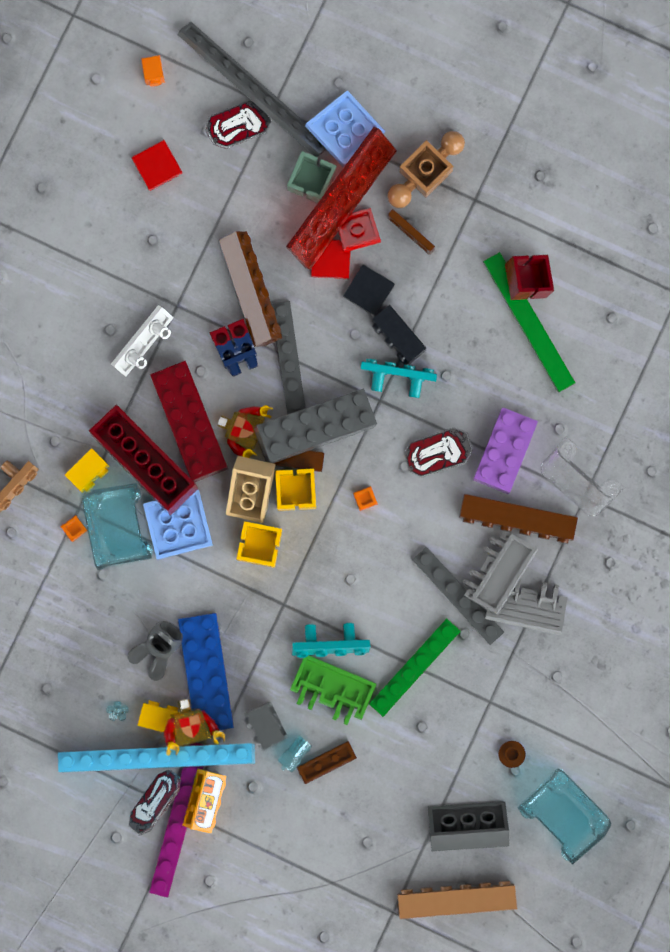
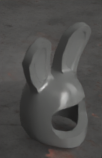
(161, 643)

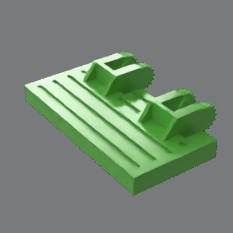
(333, 685)

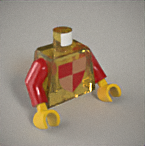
(241, 427)
(189, 727)

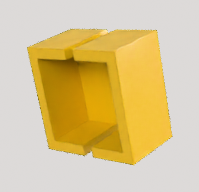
(295, 490)
(259, 544)

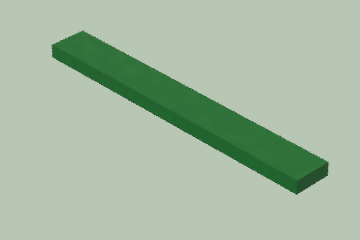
(531, 327)

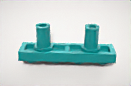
(379, 372)
(323, 648)

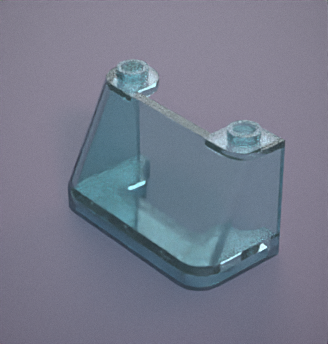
(115, 526)
(567, 814)

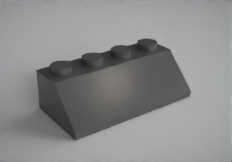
(468, 826)

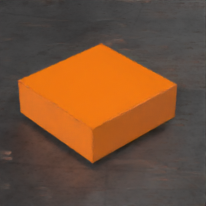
(365, 498)
(74, 528)

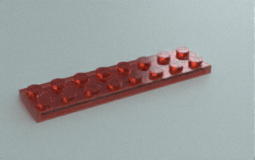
(341, 198)

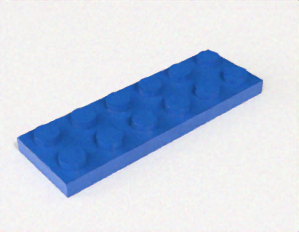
(206, 668)

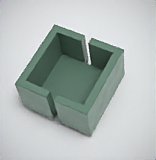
(311, 179)

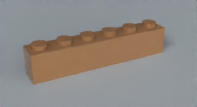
(457, 901)

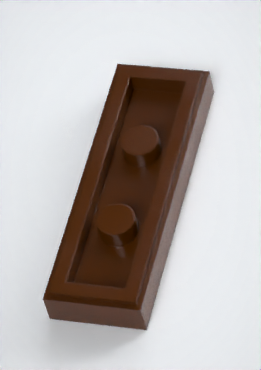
(411, 232)
(305, 460)
(326, 762)

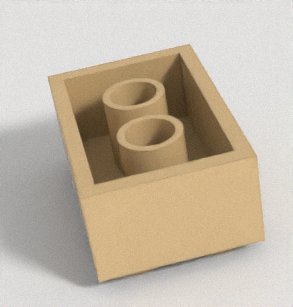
(250, 489)

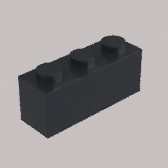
(398, 335)

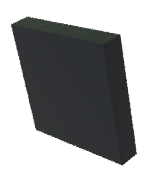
(369, 290)

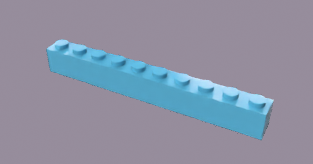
(156, 758)

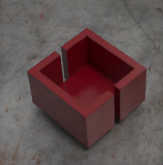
(530, 280)

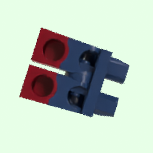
(235, 353)

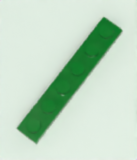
(414, 667)

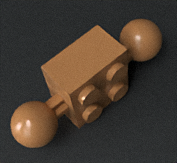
(426, 169)

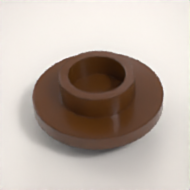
(512, 754)

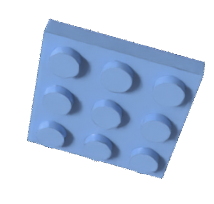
(342, 127)
(180, 532)

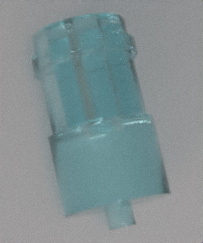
(292, 757)

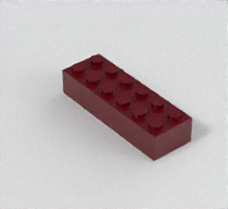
(189, 421)
(143, 459)

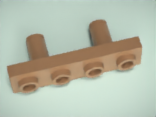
(18, 481)

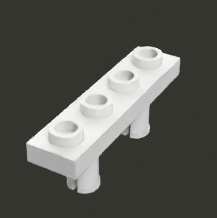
(142, 340)

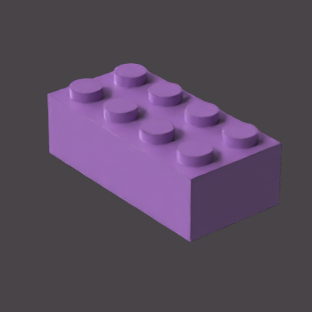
(505, 450)

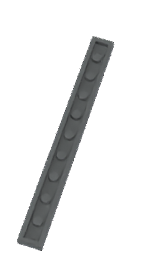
(250, 87)

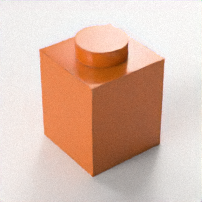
(153, 71)

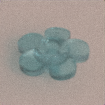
(117, 710)

